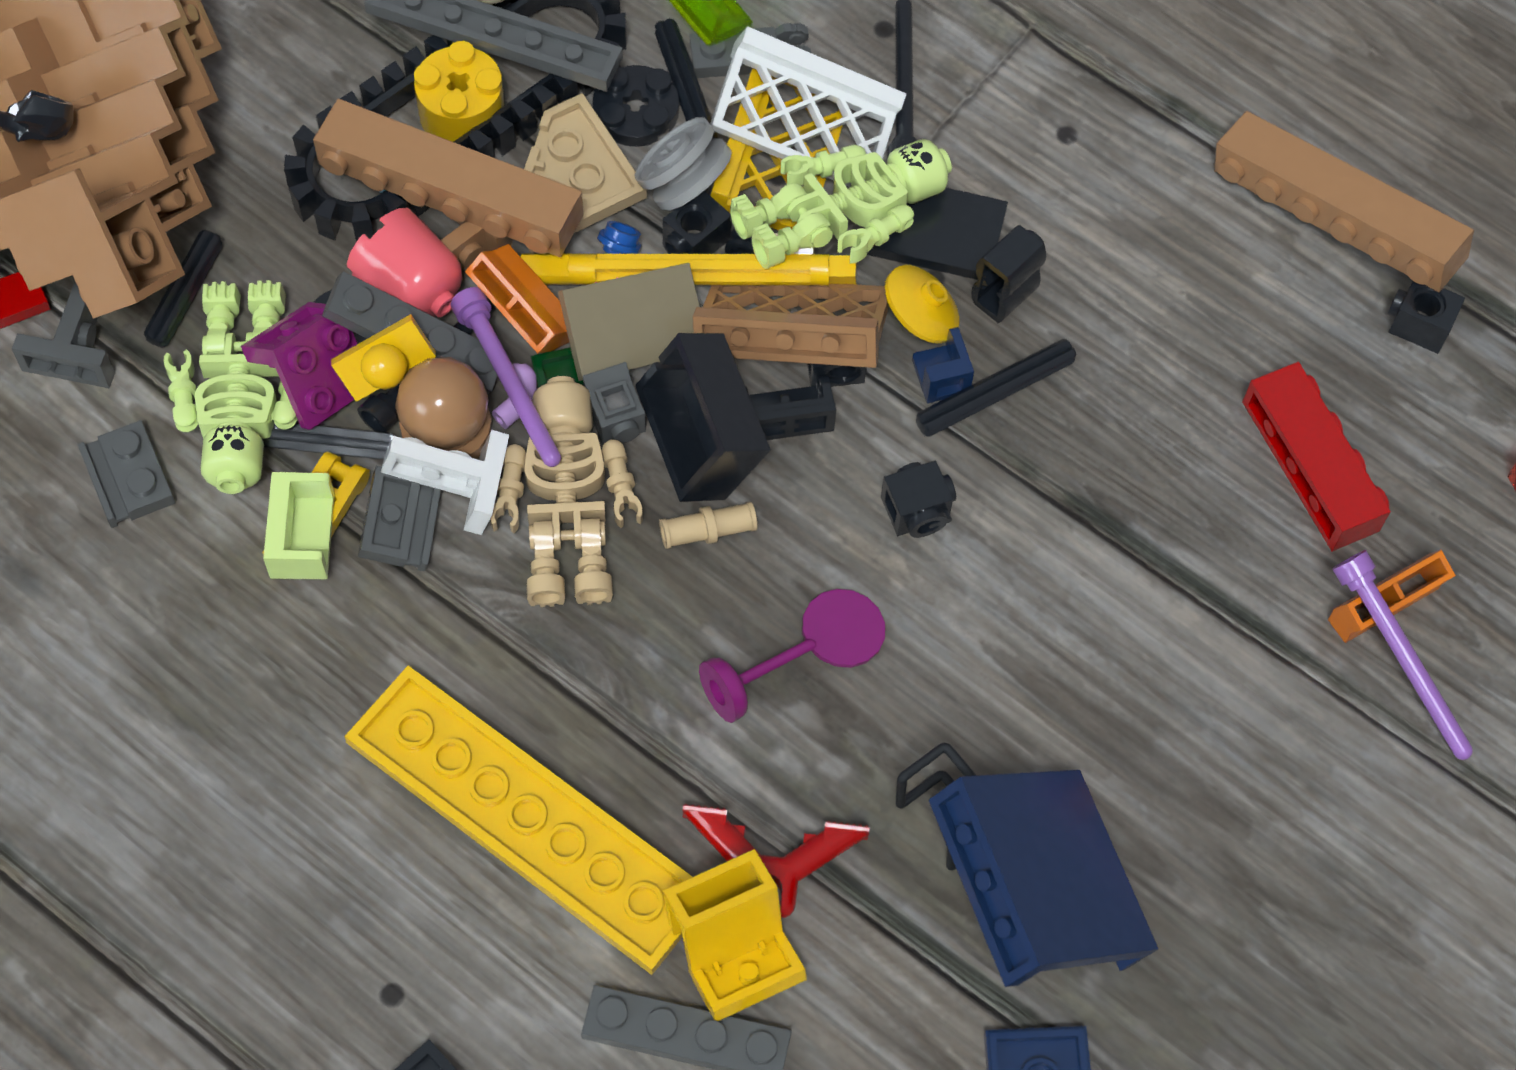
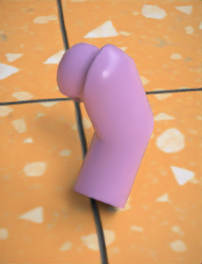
(505, 413)

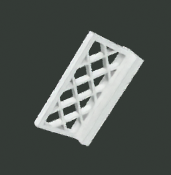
(809, 75)

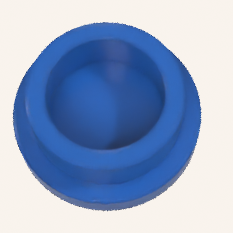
(619, 238)

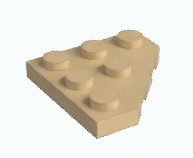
(583, 155)

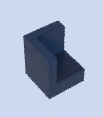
(944, 368)

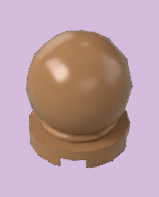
(444, 406)

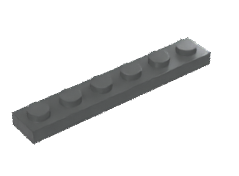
(508, 37)

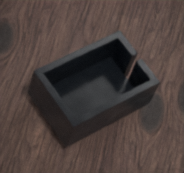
(702, 417)

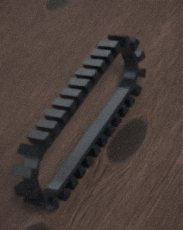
(518, 114)

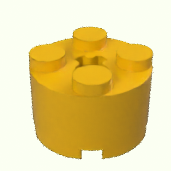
(457, 90)

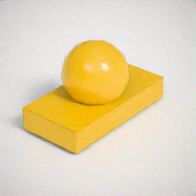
(383, 358)

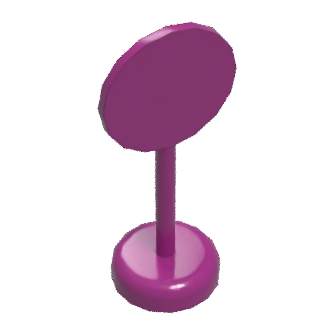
(836, 627)

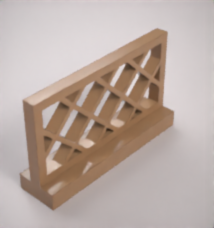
(802, 336)

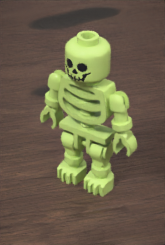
(873, 203)
(236, 404)

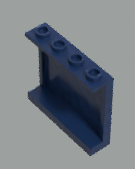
(1041, 873)

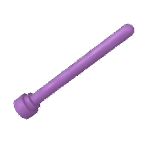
(473, 310)
(1359, 576)

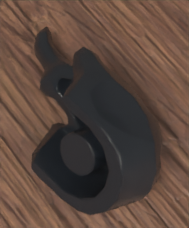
(38, 117)

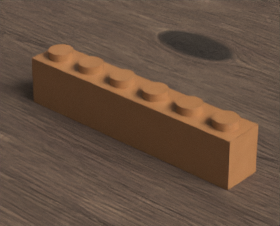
(449, 178)
(1343, 201)

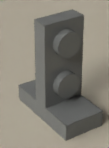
(70, 352)

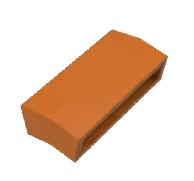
(520, 297)
(1433, 569)

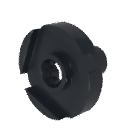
(652, 119)

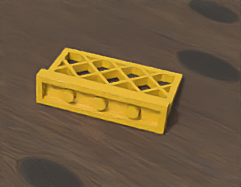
(731, 179)

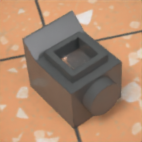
(615, 404)

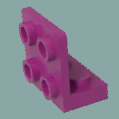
(302, 355)

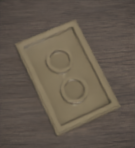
(628, 317)

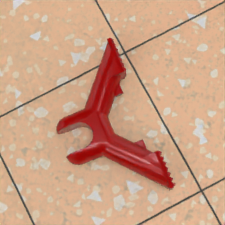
(784, 870)

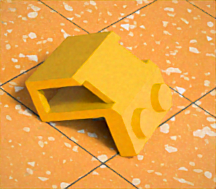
(733, 935)

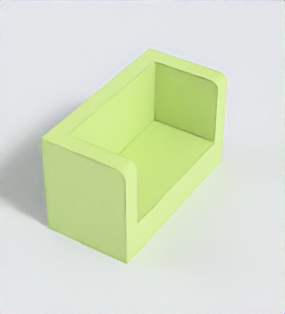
(299, 525)

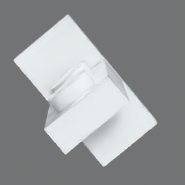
(452, 472)

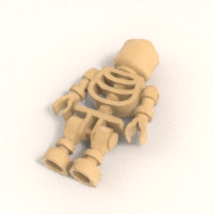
(569, 420)

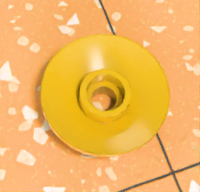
(921, 303)

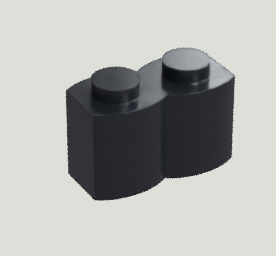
(1009, 273)

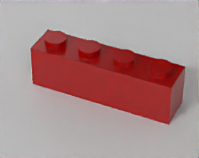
(1316, 456)

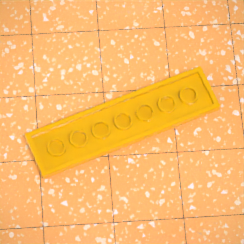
(522, 815)

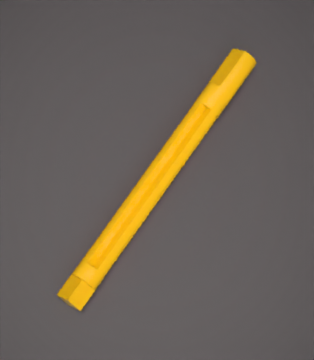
(705, 268)

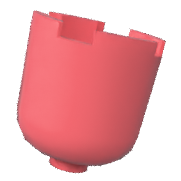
(408, 263)

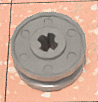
(683, 163)

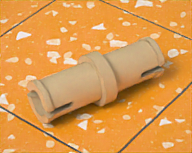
(708, 525)

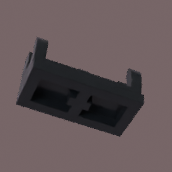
(796, 410)

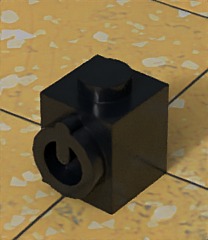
(918, 499)

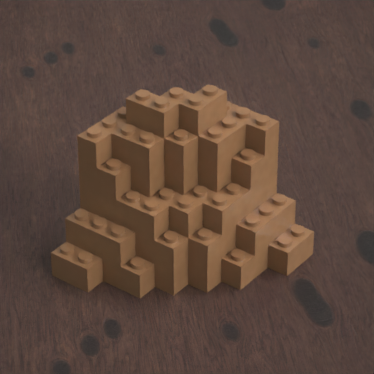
(126, 167)

